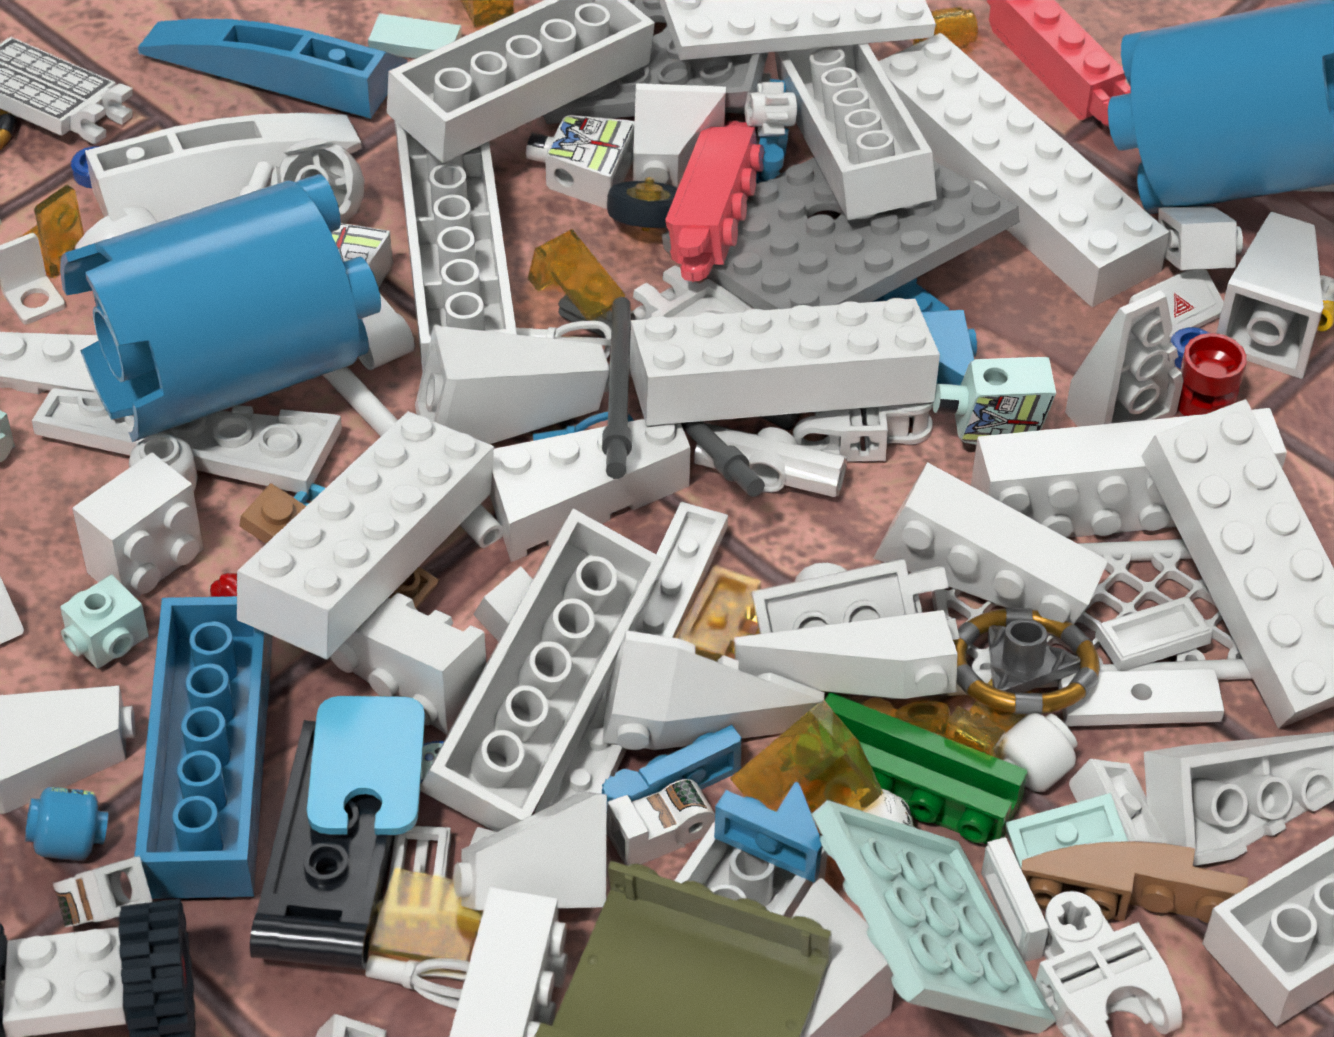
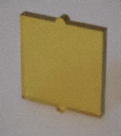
(424, 919)

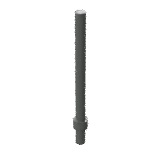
(617, 435)
(727, 459)

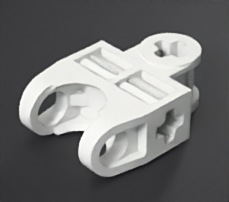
(876, 424)
(1101, 971)

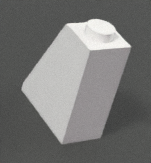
(59, 739)
(545, 855)

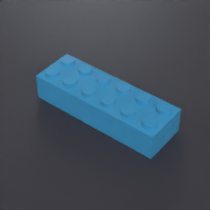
(204, 752)

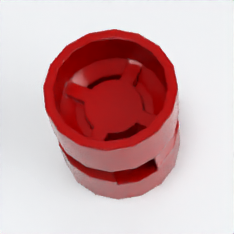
(1210, 374)

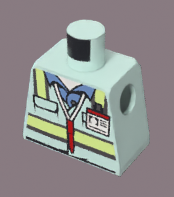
(999, 397)

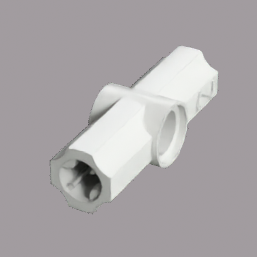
(781, 461)

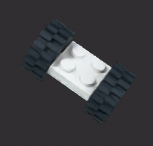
(101, 975)

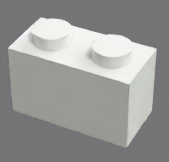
(1201, 237)

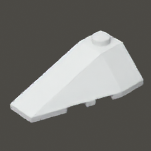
(1129, 369)
(862, 658)
(671, 696)
(1237, 790)

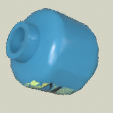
(65, 823)

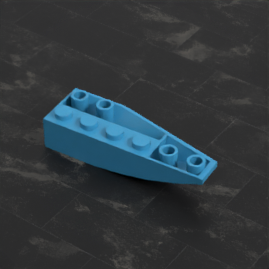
(278, 60)

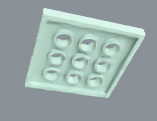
(931, 919)

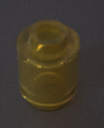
(955, 24)

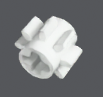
(770, 109)

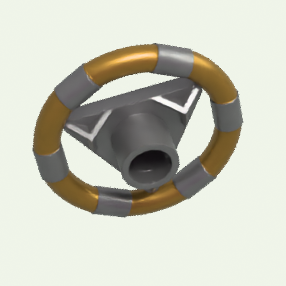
(1025, 662)

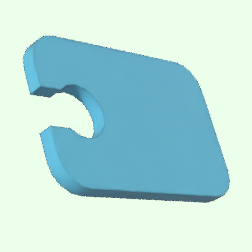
(367, 749)

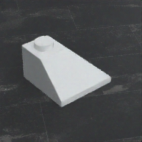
(669, 125)

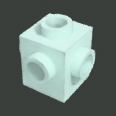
(103, 622)

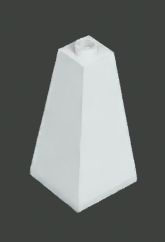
(1276, 296)
(508, 382)
(858, 979)

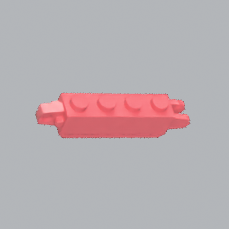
(1060, 54)
(713, 197)

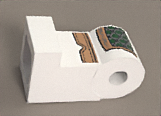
(658, 822)
(99, 894)

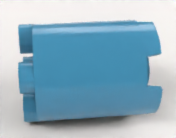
(1230, 106)
(221, 305)

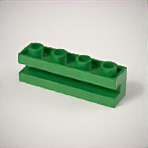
(935, 774)

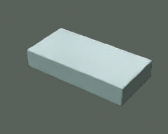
(411, 36)

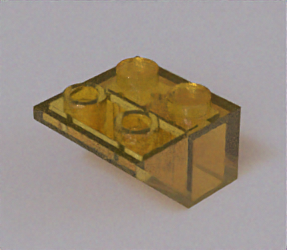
(817, 755)

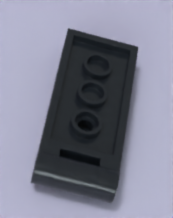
(321, 886)

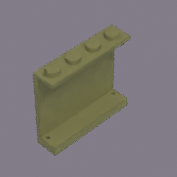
(691, 965)

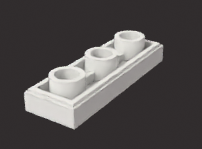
(1148, 698)

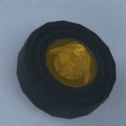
(641, 203)

